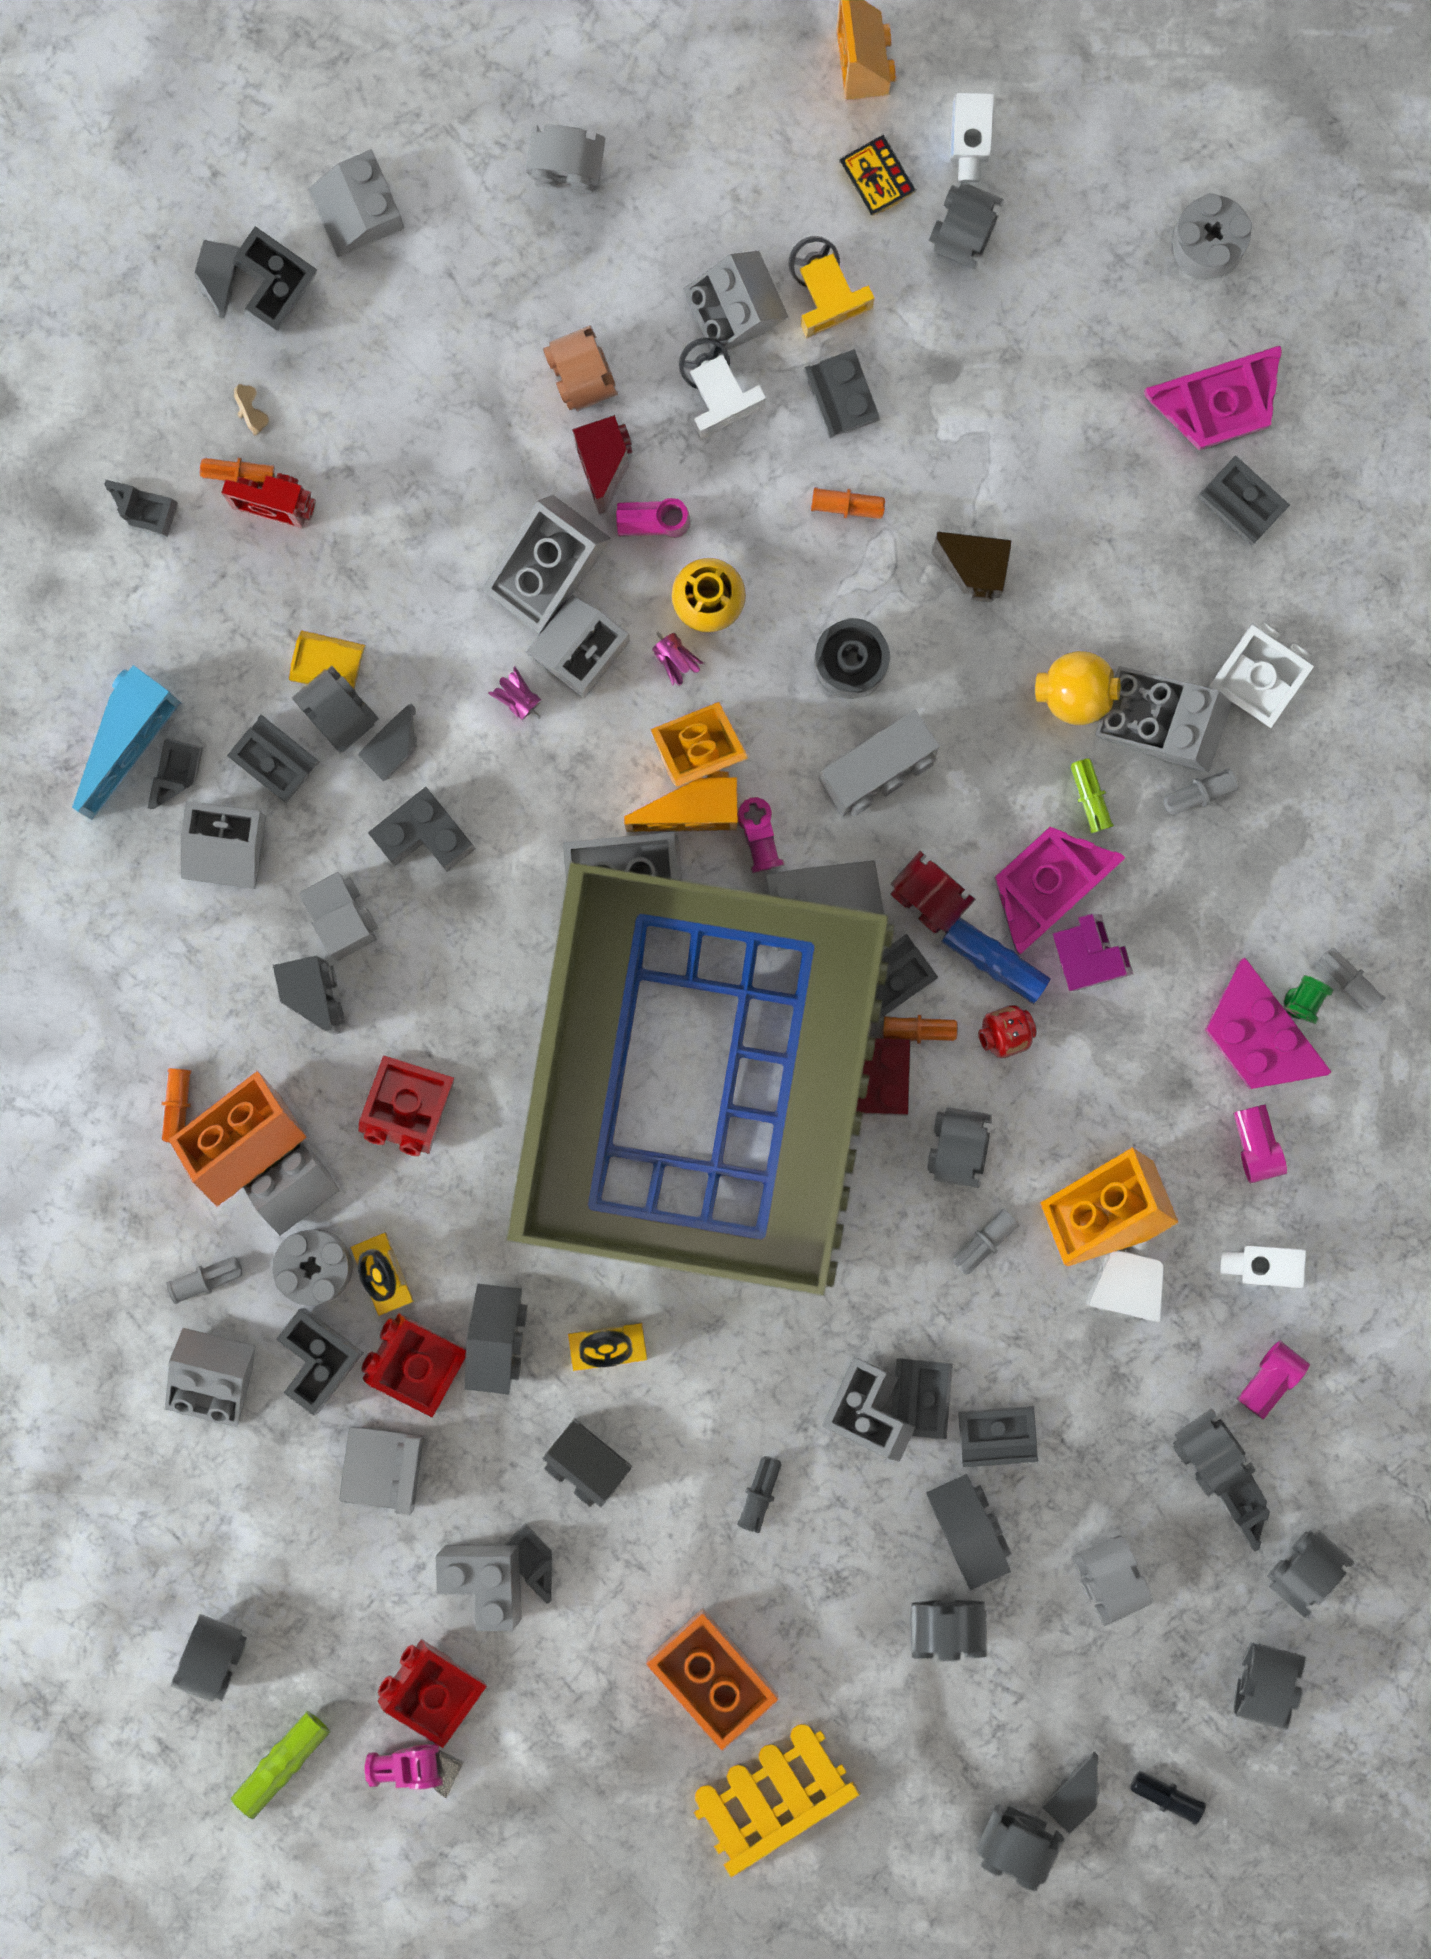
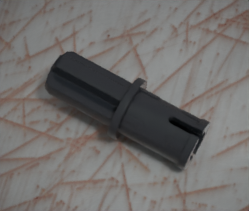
(1168, 1797)

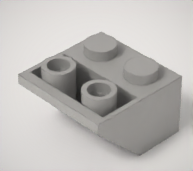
(736, 300)
(579, 645)
(221, 844)
(291, 1188)
(209, 1377)

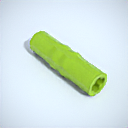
(280, 1764)

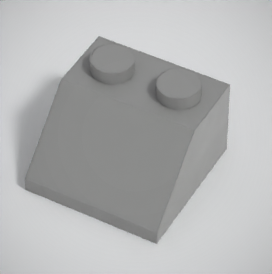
(356, 203)

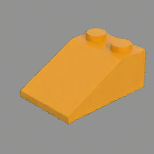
(863, 50)
(697, 744)
(697, 806)
(1109, 1209)

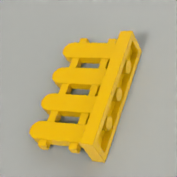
(765, 1818)

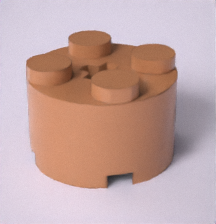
(582, 369)

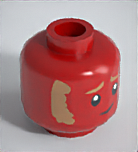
(1007, 1031)

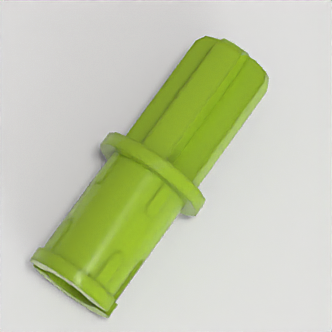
(1091, 795)

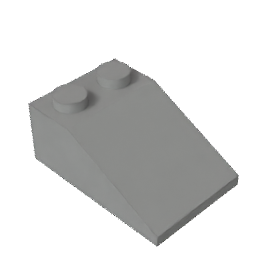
(545, 562)
(639, 854)
(839, 885)

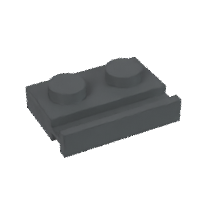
(841, 393)
(1243, 500)
(273, 758)
(905, 976)
(923, 1396)
(998, 1436)

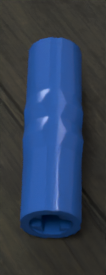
(996, 960)

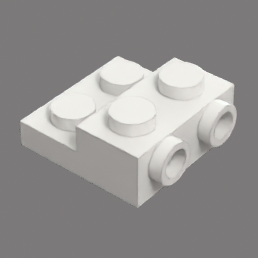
(1263, 673)

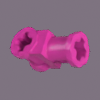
(759, 836)
(407, 1767)

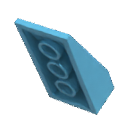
(129, 724)

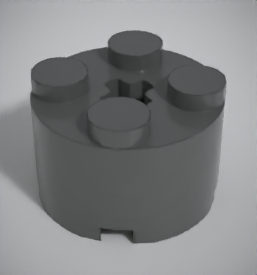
(966, 224)
(871, 650)
(335, 709)
(960, 1147)
(1213, 1454)
(1310, 1572)
(948, 1629)
(207, 1658)
(1269, 1686)
(1019, 1847)

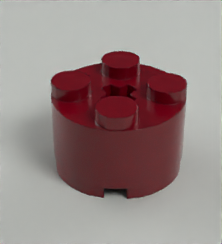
(930, 892)

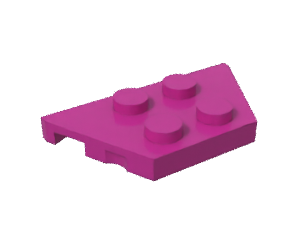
(1221, 400)
(1049, 882)
(1260, 1034)

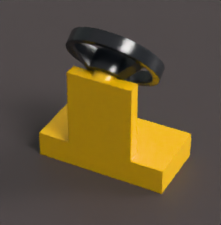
(827, 287)
(381, 1274)
(607, 1346)

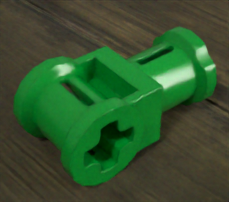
(1306, 999)

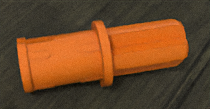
(231, 470)
(848, 503)
(920, 1029)
(175, 1102)

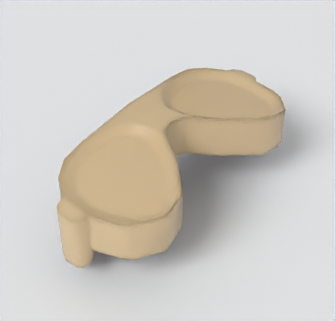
(254, 418)

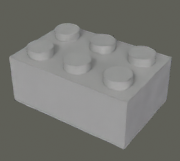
(880, 764)

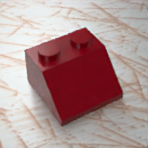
(604, 457)

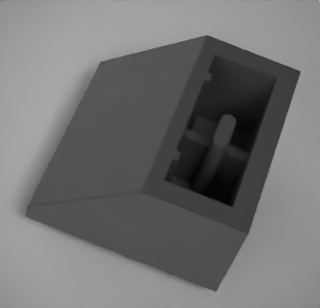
(307, 989)
(586, 1464)

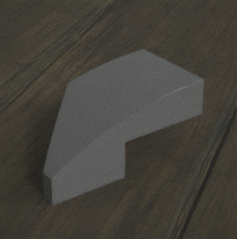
(216, 273)
(143, 509)
(391, 745)
(176, 771)
(1247, 1509)
(534, 1561)
(1075, 1797)

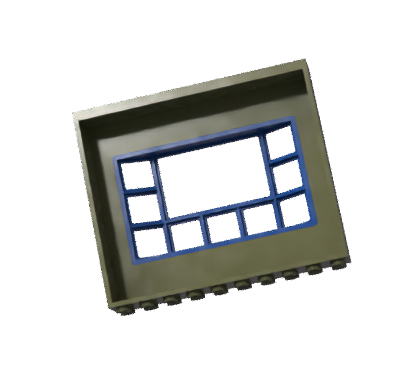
(585, 1063)

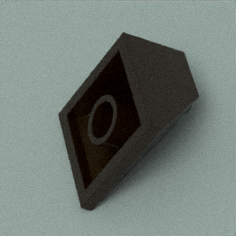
(974, 563)

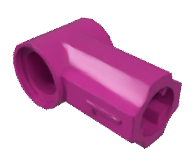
(648, 518)
(1261, 1154)
(1278, 1371)

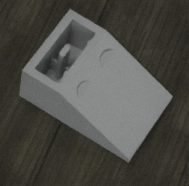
(1166, 718)

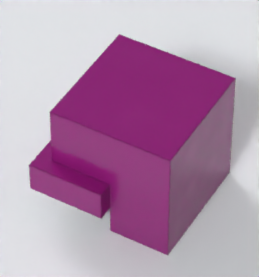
(1089, 956)

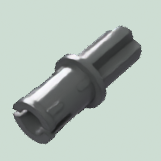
(760, 1494)

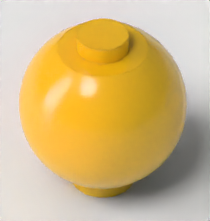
(708, 595)
(1078, 688)

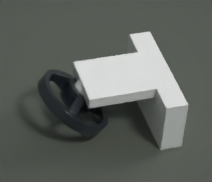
(718, 388)

